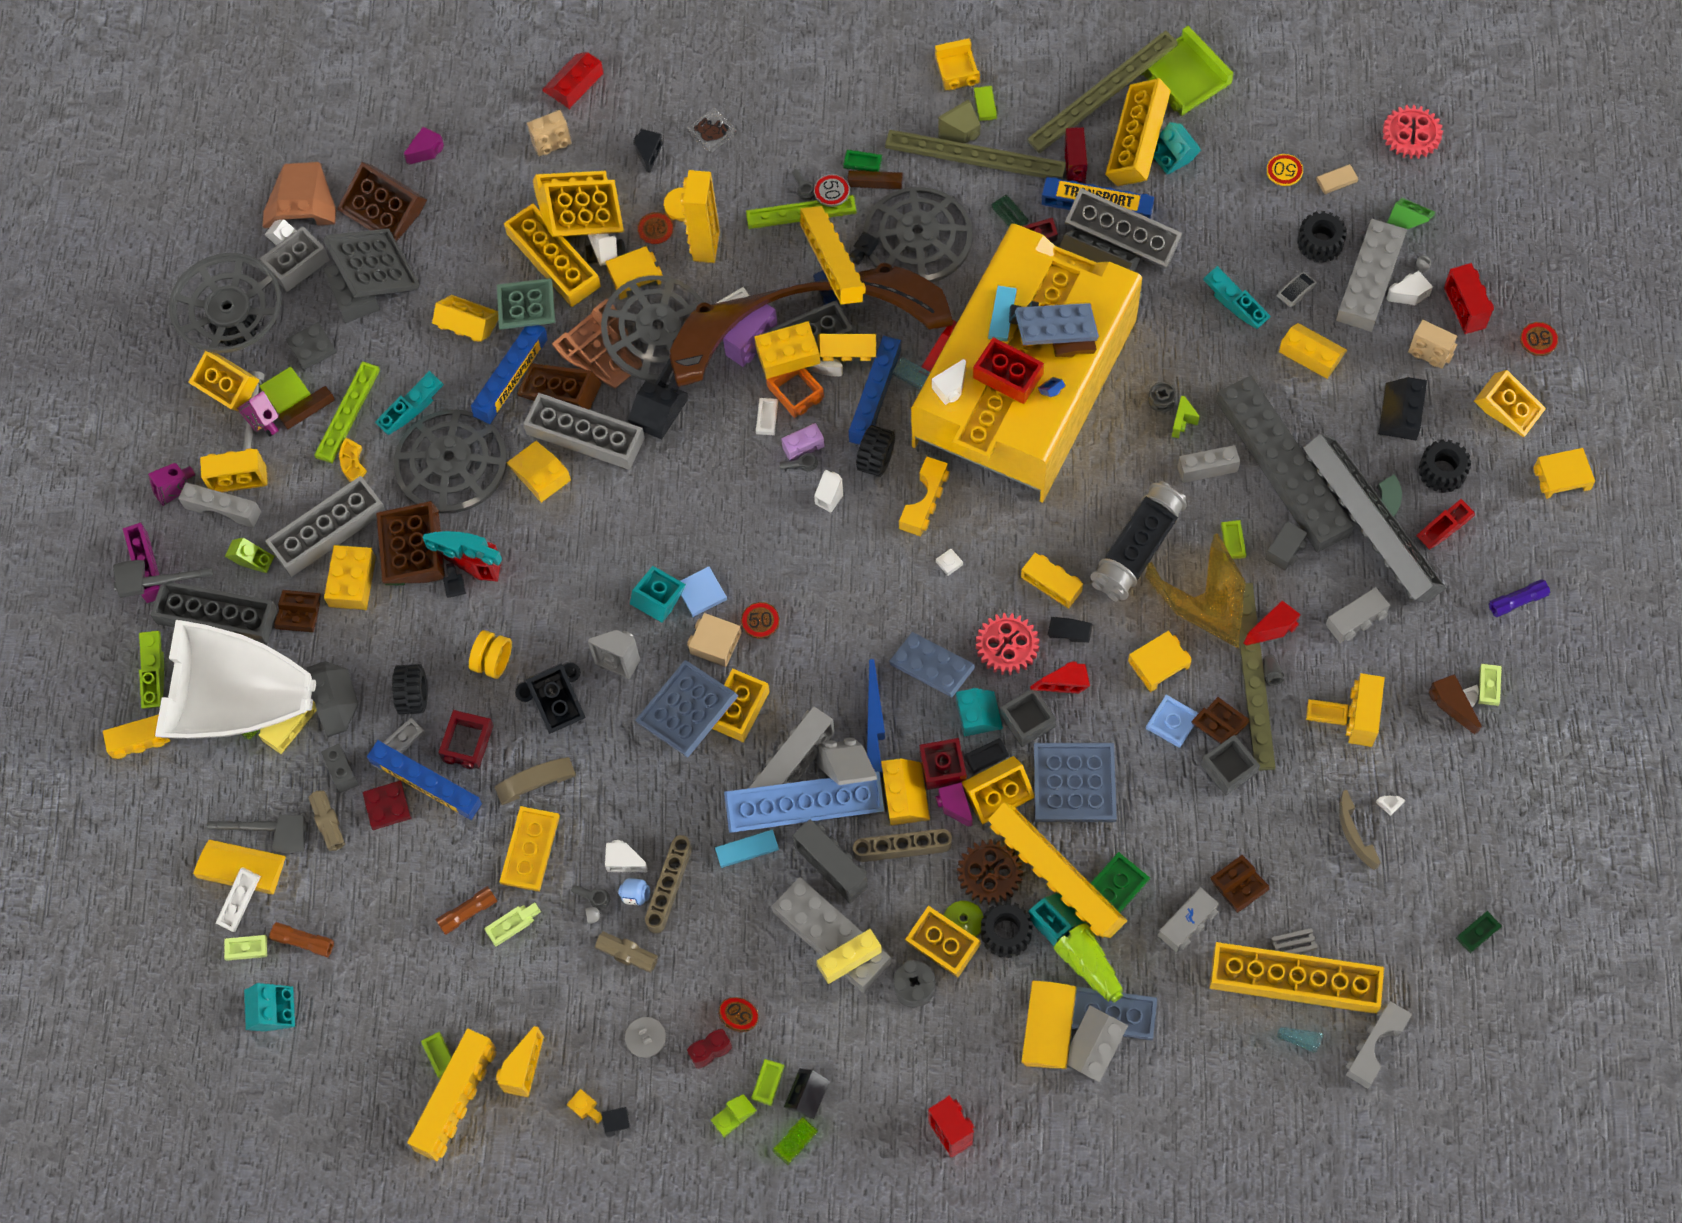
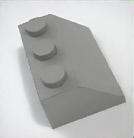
(295, 258)
(615, 652)
(1095, 1043)

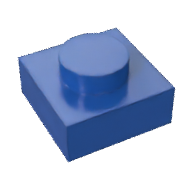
(1051, 387)

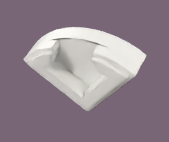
(1472, 694)
(1390, 803)

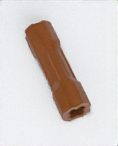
(480, 901)
(288, 935)

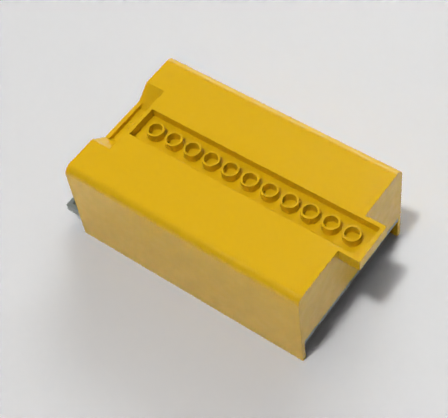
(1034, 437)

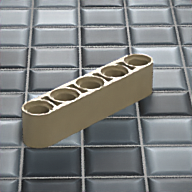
(910, 839)
(668, 874)

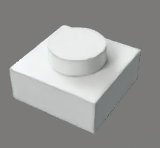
(949, 562)

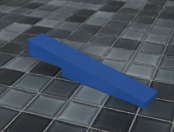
(875, 720)

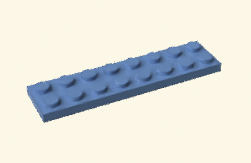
(800, 802)

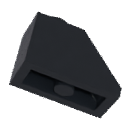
(648, 147)

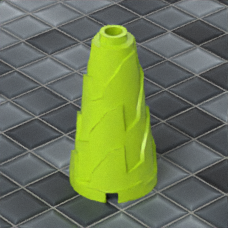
(1089, 961)

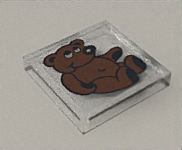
(712, 130)

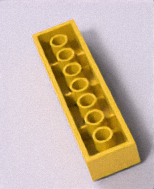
(1057, 870)
(1297, 978)

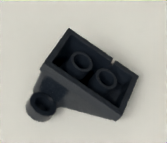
(553, 695)

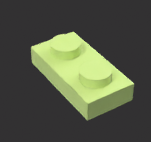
(1489, 684)
(245, 947)

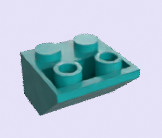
(1175, 148)
(1054, 918)
(269, 1007)

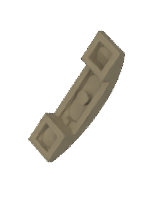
(533, 778)
(1366, 854)

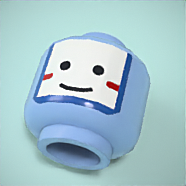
(634, 891)

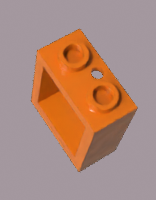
(801, 408)

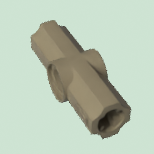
(326, 820)
(626, 952)

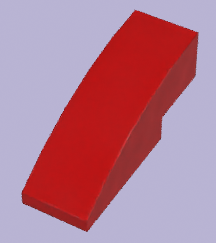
(1446, 524)

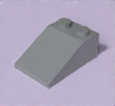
(845, 761)

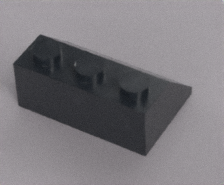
(1403, 408)

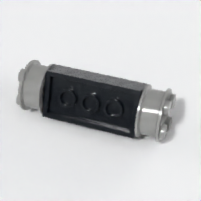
(1138, 541)

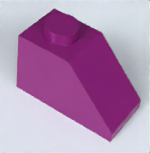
(424, 146)
(954, 803)

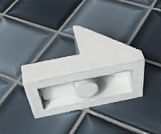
(604, 247)

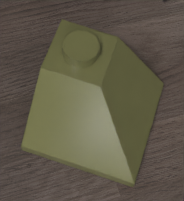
(959, 124)

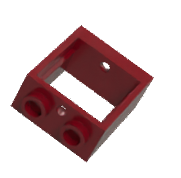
(1075, 155)
(472, 721)

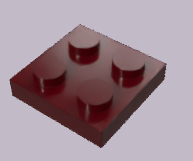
(386, 805)

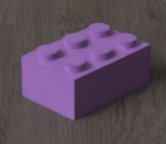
(740, 340)

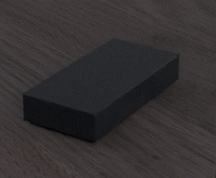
(986, 755)

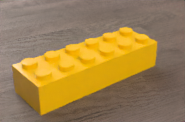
(1138, 132)
(700, 216)
(552, 256)
(452, 1095)

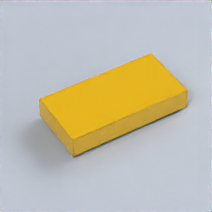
(1327, 712)

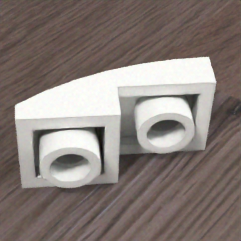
(828, 368)

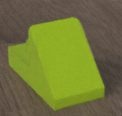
(1184, 415)
(733, 1115)

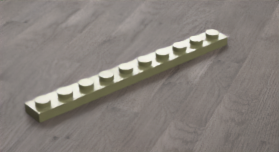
(1102, 91)
(974, 155)
(1255, 687)

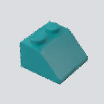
(656, 594)
(978, 711)

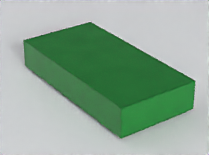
(862, 161)

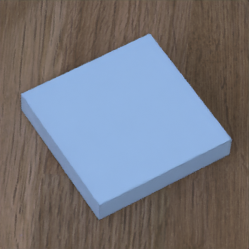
(702, 592)
(1172, 721)

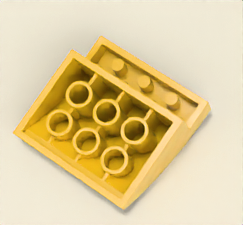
(578, 203)

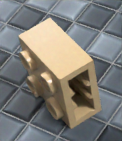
(549, 133)
(1433, 344)
(714, 639)

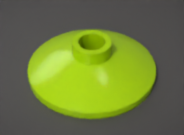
(968, 909)

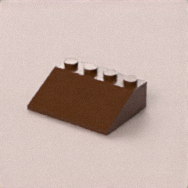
(380, 201)
(402, 548)

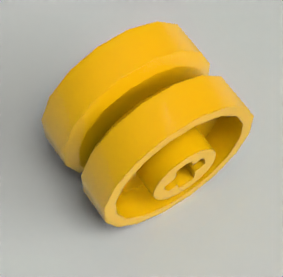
(490, 654)

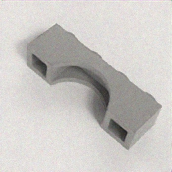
(236, 508)
(1391, 1023)

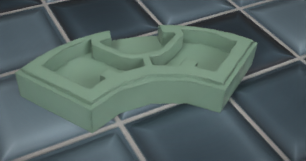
(1391, 494)

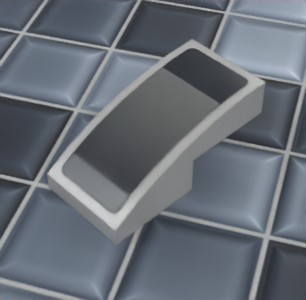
(1296, 289)

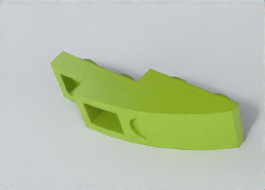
(152, 669)

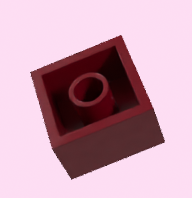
(942, 763)

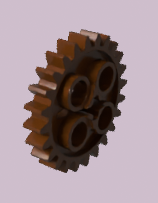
(1002, 884)

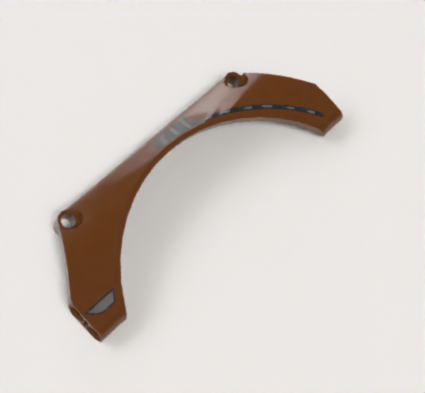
(712, 322)

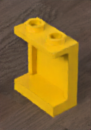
(956, 64)
(632, 266)
(1564, 472)
(1159, 660)

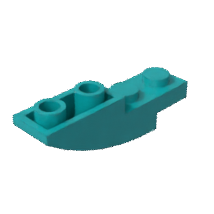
(1235, 300)
(410, 405)
(458, 543)

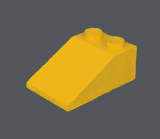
(1509, 403)
(539, 470)
(520, 1066)

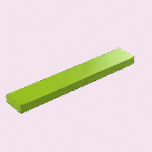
(791, 213)
(347, 412)

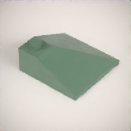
(525, 303)

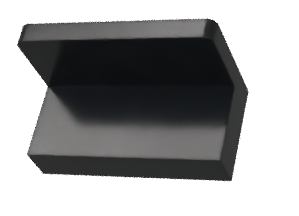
(806, 1093)

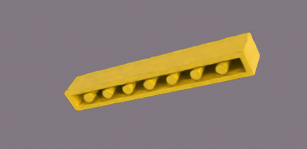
(831, 255)

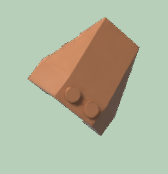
(299, 194)
(586, 350)

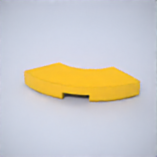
(349, 460)

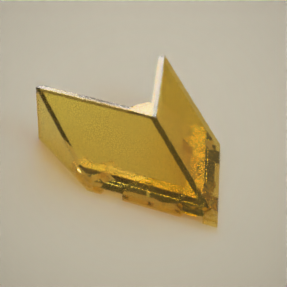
(1220, 606)

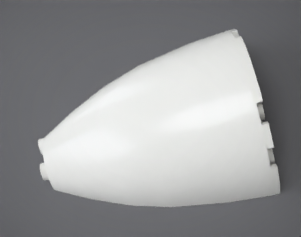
(228, 685)

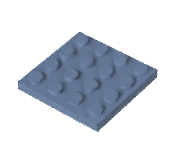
(686, 708)
(1074, 782)

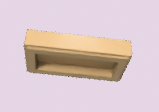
(1337, 179)

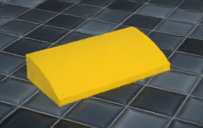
(222, 863)
(1049, 1025)

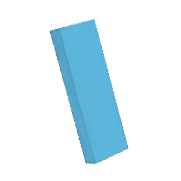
(1000, 317)
(746, 848)

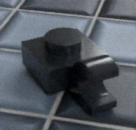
(864, 246)
(454, 583)

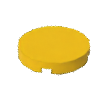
(673, 205)

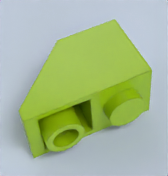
(249, 555)

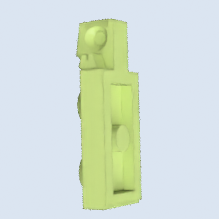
(511, 923)

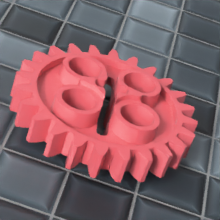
(1429, 131)
(993, 634)

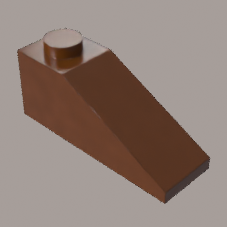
(1453, 701)

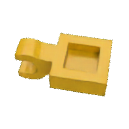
(584, 1105)

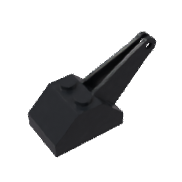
(658, 404)

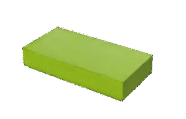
(985, 103)
(1233, 538)
(437, 1052)
(768, 1082)

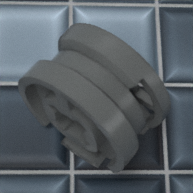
(1161, 396)

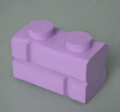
(802, 442)

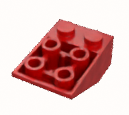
(476, 566)

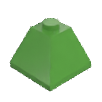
(1409, 214)

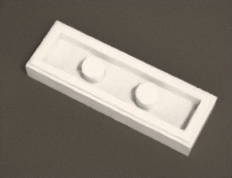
(238, 899)

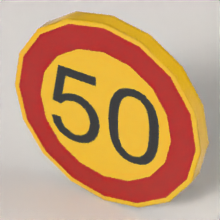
(1284, 170)

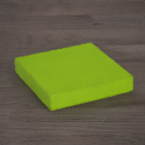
(285, 390)

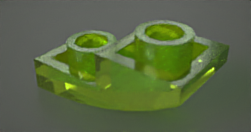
(795, 1141)

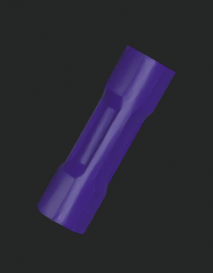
(1506, 603)

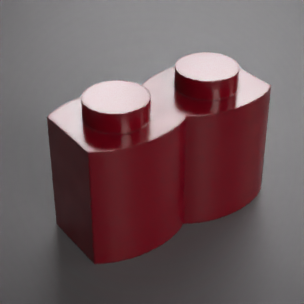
(714, 1046)

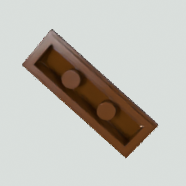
(875, 179)
(306, 407)

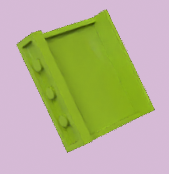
(1190, 72)

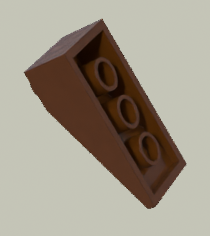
(563, 383)

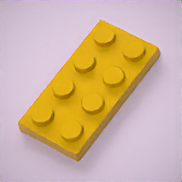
(529, 848)

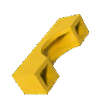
(915, 516)

